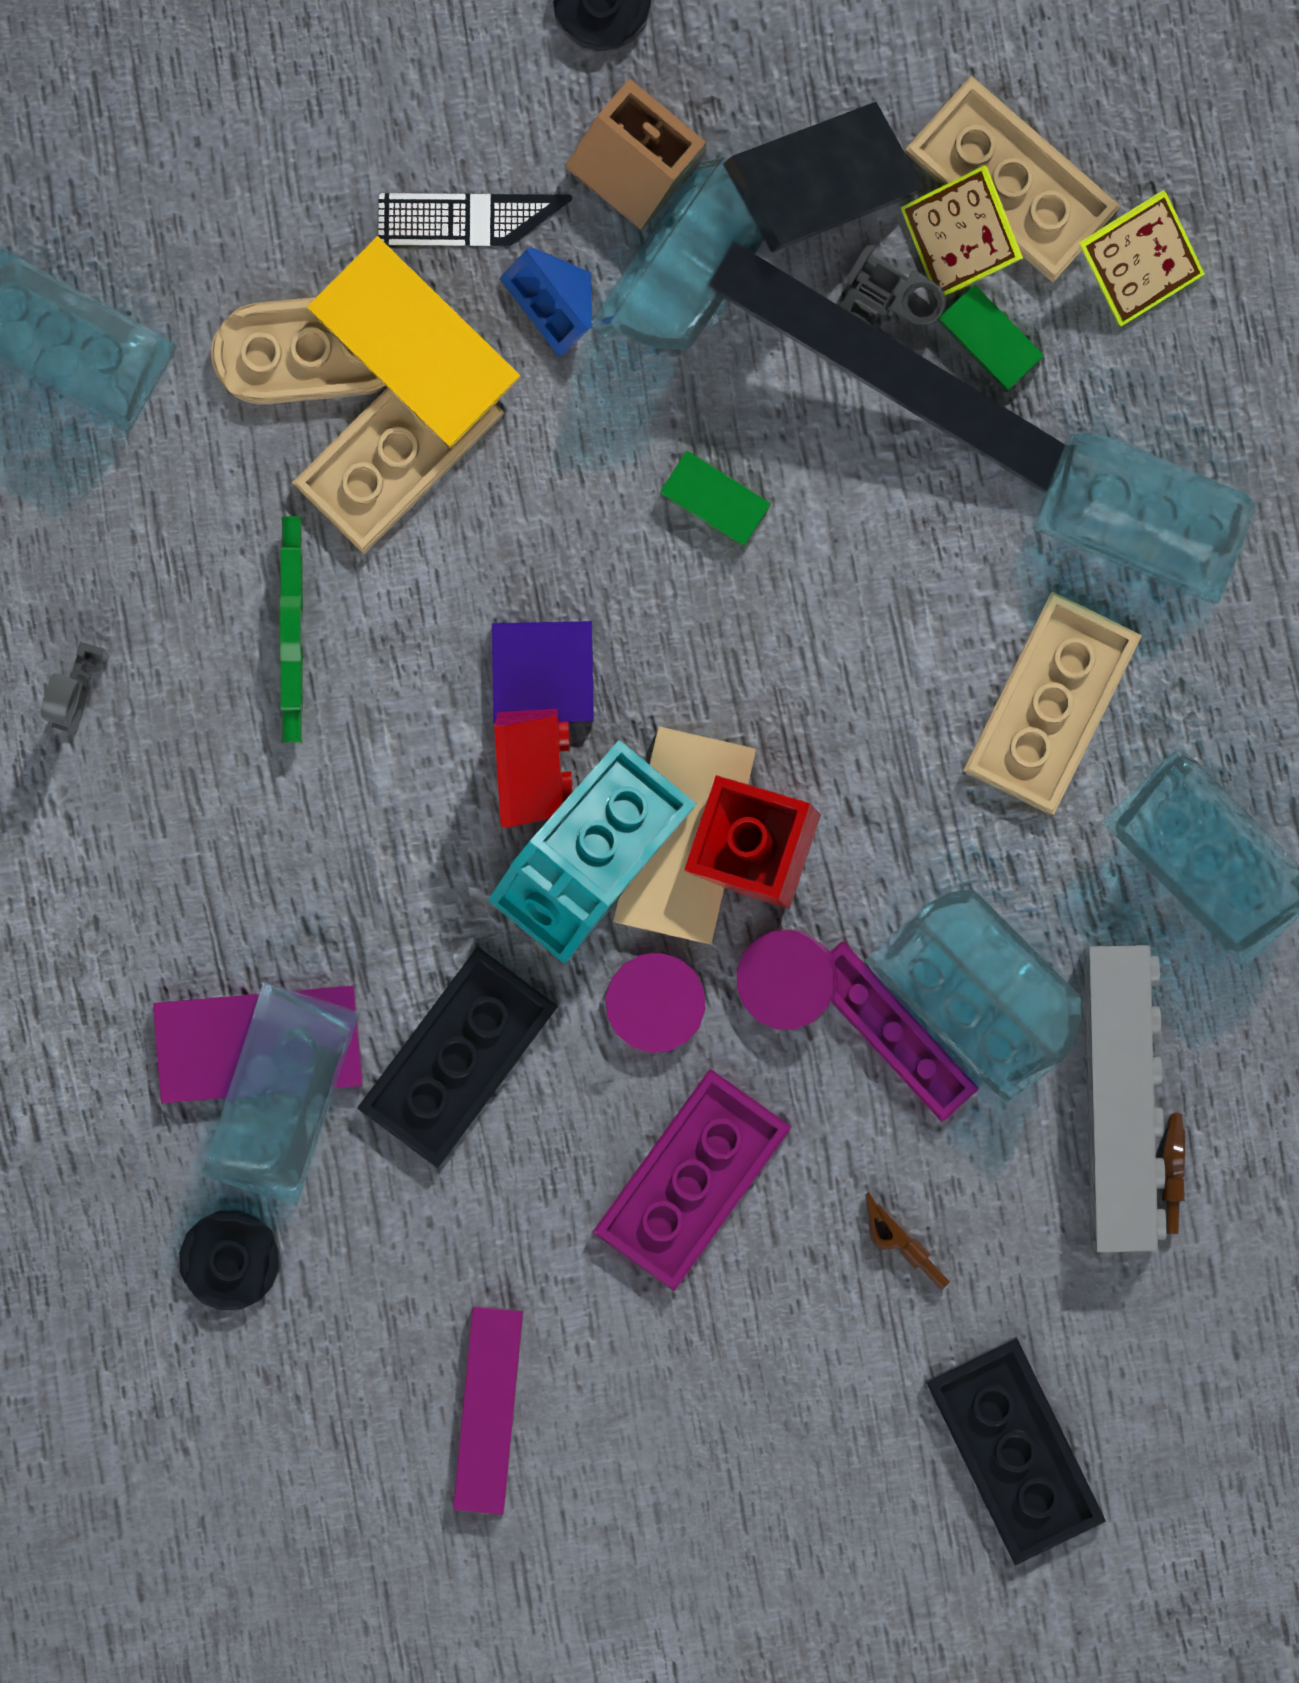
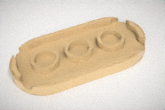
(286, 355)

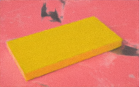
(414, 342)

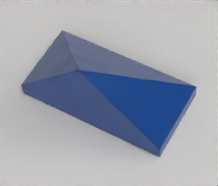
(552, 296)

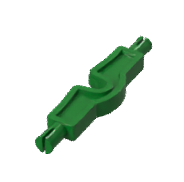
(290, 629)

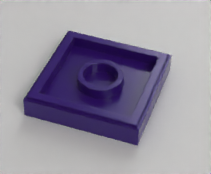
(544, 668)

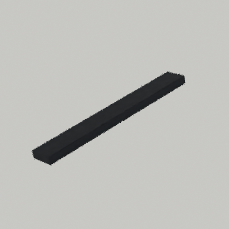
(886, 365)

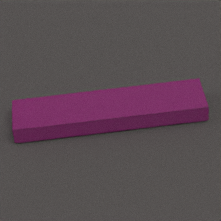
(898, 1036)
(488, 1410)

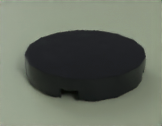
(602, 23)
(230, 1259)

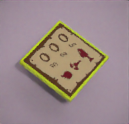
(962, 231)
(1141, 258)

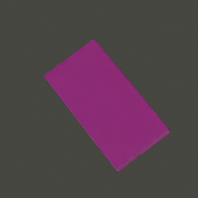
(203, 1039)
(691, 1179)

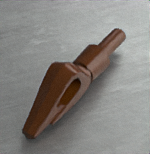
(1174, 1163)
(910, 1248)

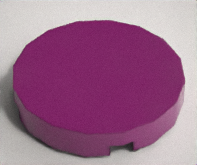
(786, 979)
(655, 1002)

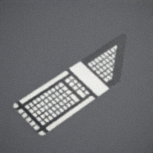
(463, 217)

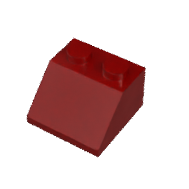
(531, 765)
(753, 841)

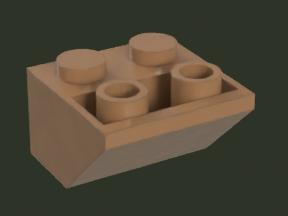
(636, 154)

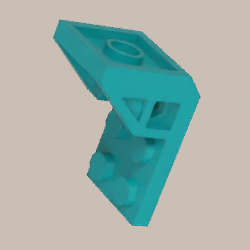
(590, 851)

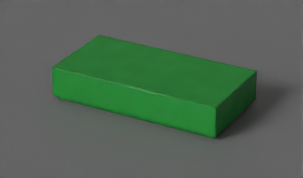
(990, 338)
(715, 498)

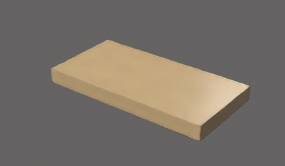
(1040, 190)
(381, 468)
(1052, 703)
(662, 893)

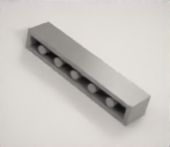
(1121, 1098)

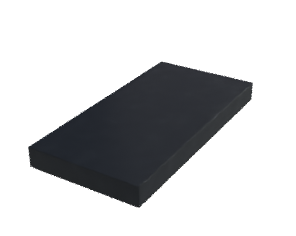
(823, 176)
(457, 1057)
(1015, 1451)

